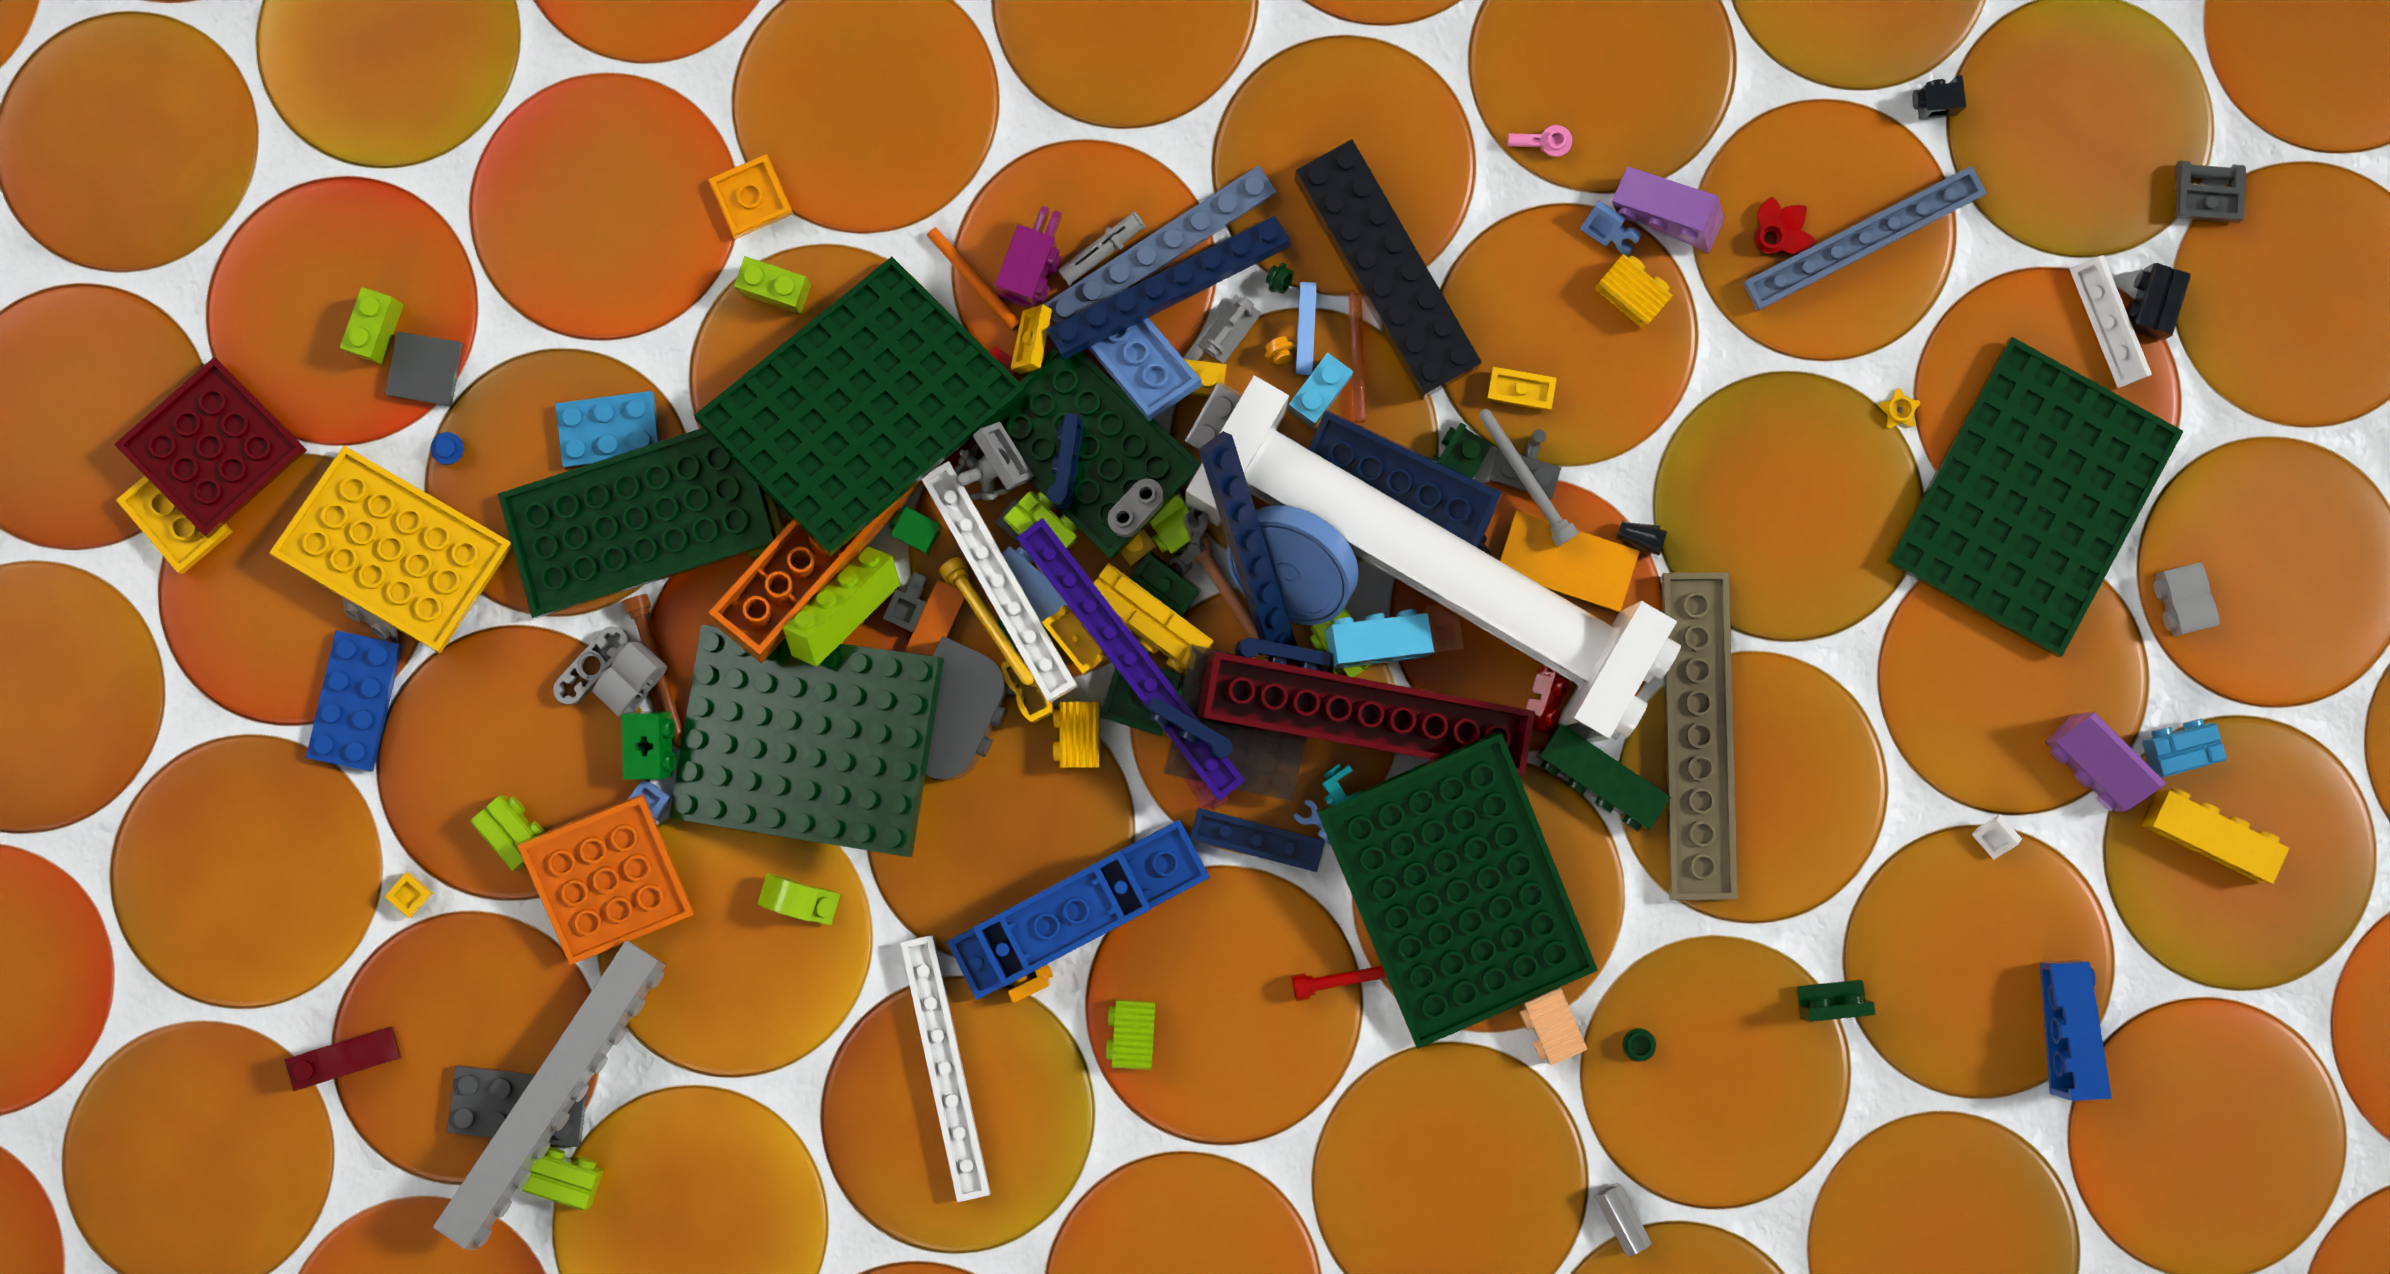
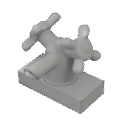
(999, 460)

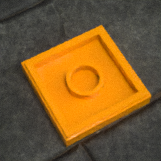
(750, 196)

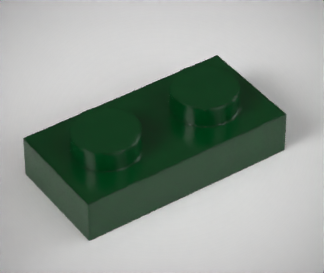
(1165, 583)

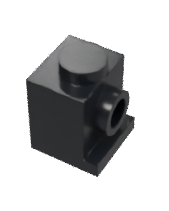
(1940, 98)

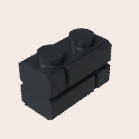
(2157, 300)

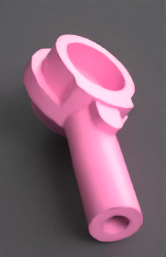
(1553, 141)

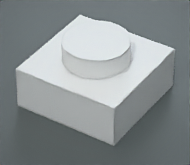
(1997, 836)

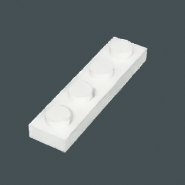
(2110, 321)

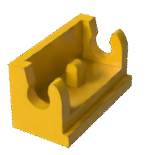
(1074, 639)

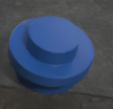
(447, 448)

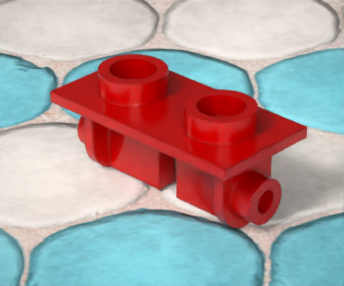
(1552, 688)

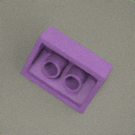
(2103, 762)

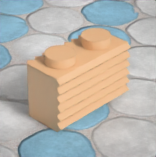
(1553, 1026)

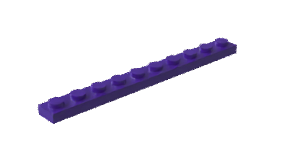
(1122, 649)

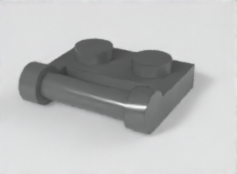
(2206, 201)

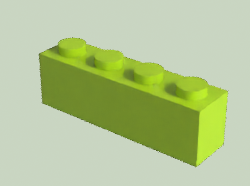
(841, 606)

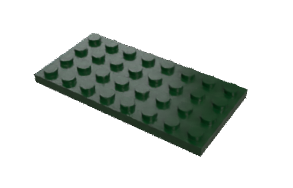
(632, 521)

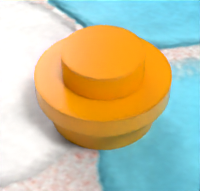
(1280, 350)

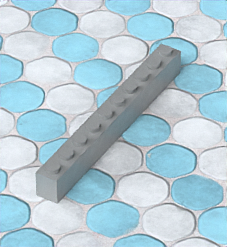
(549, 1097)

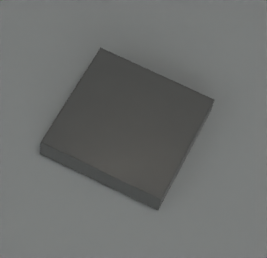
(424, 369)

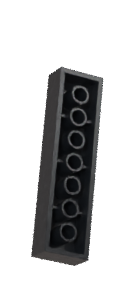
(1387, 269)

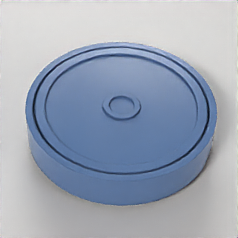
(1309, 562)

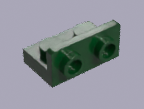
(1463, 450)
(1833, 1001)

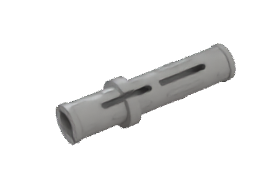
(1101, 248)

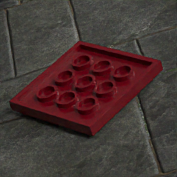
(210, 447)

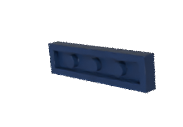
(1257, 839)

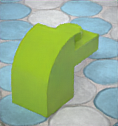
(798, 899)

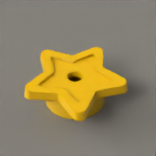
(1908, 409)

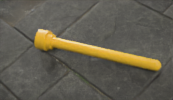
(956, 573)

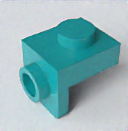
(1331, 785)

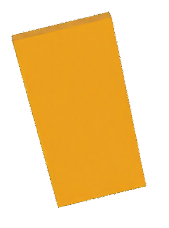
(1580, 568)

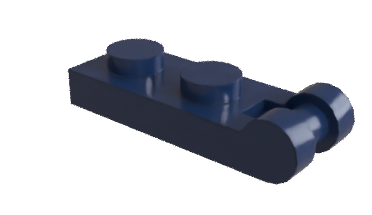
(1066, 463)
(1283, 653)
(1190, 728)

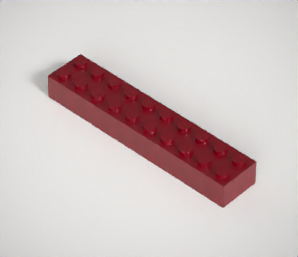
(1355, 710)

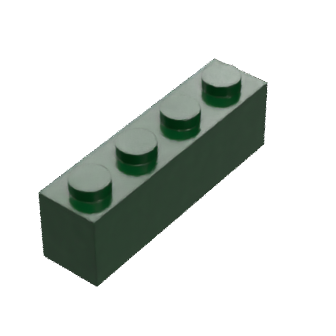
(1602, 777)

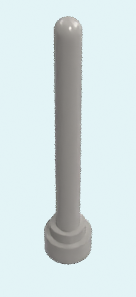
(1561, 529)

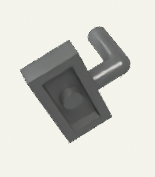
(1544, 473)

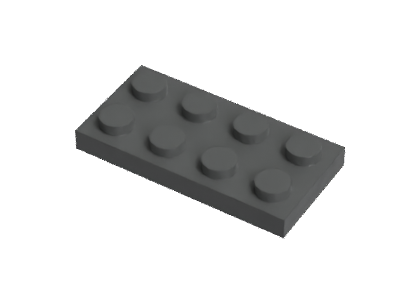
(486, 1097)

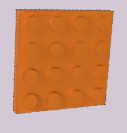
(606, 879)

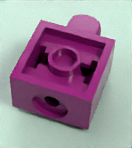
(1030, 262)

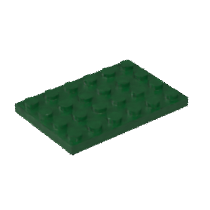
(1114, 448)

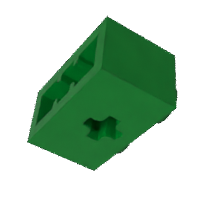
(639, 759)

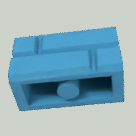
(2184, 749)

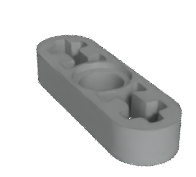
(567, 677)

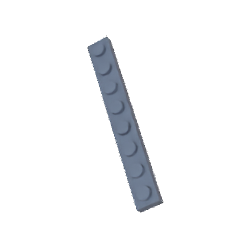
(1864, 238)
(1165, 245)

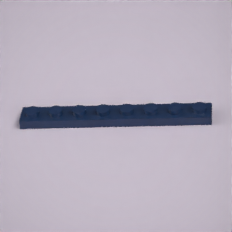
(1168, 288)
(1246, 539)

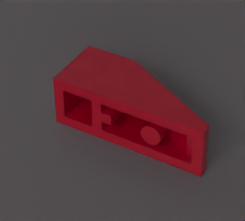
(342, 1058)

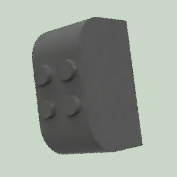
(966, 710)

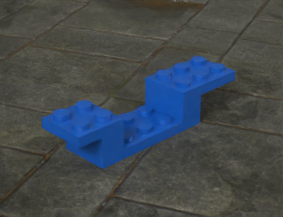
(1078, 909)

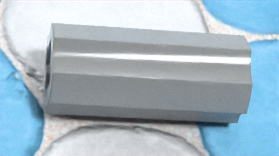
(1623, 1219)

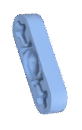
(1305, 328)

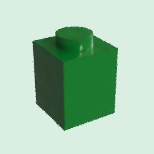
(915, 530)

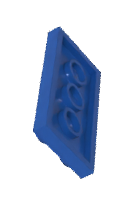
(354, 701)

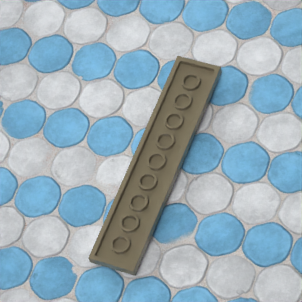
(1700, 739)

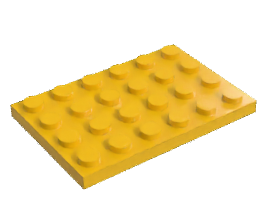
(391, 549)

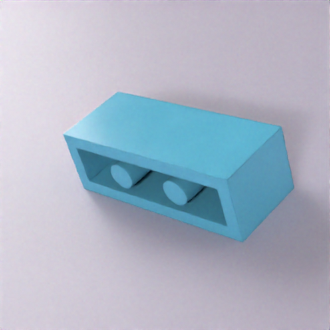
(1379, 639)

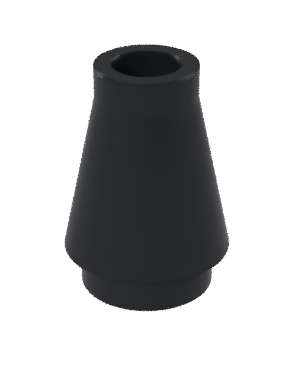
(1643, 537)

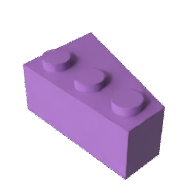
(1669, 208)

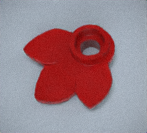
(1784, 226)

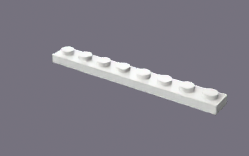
(999, 583)
(945, 1068)

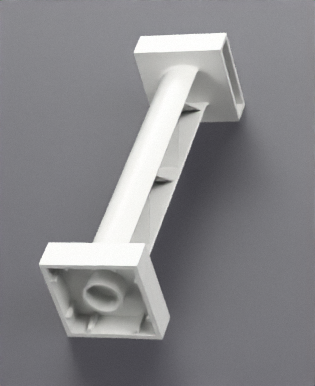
(1598, 657)

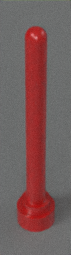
(1307, 985)

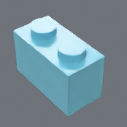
(1320, 390)

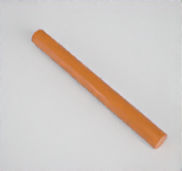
(973, 278)

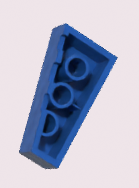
(2073, 1032)

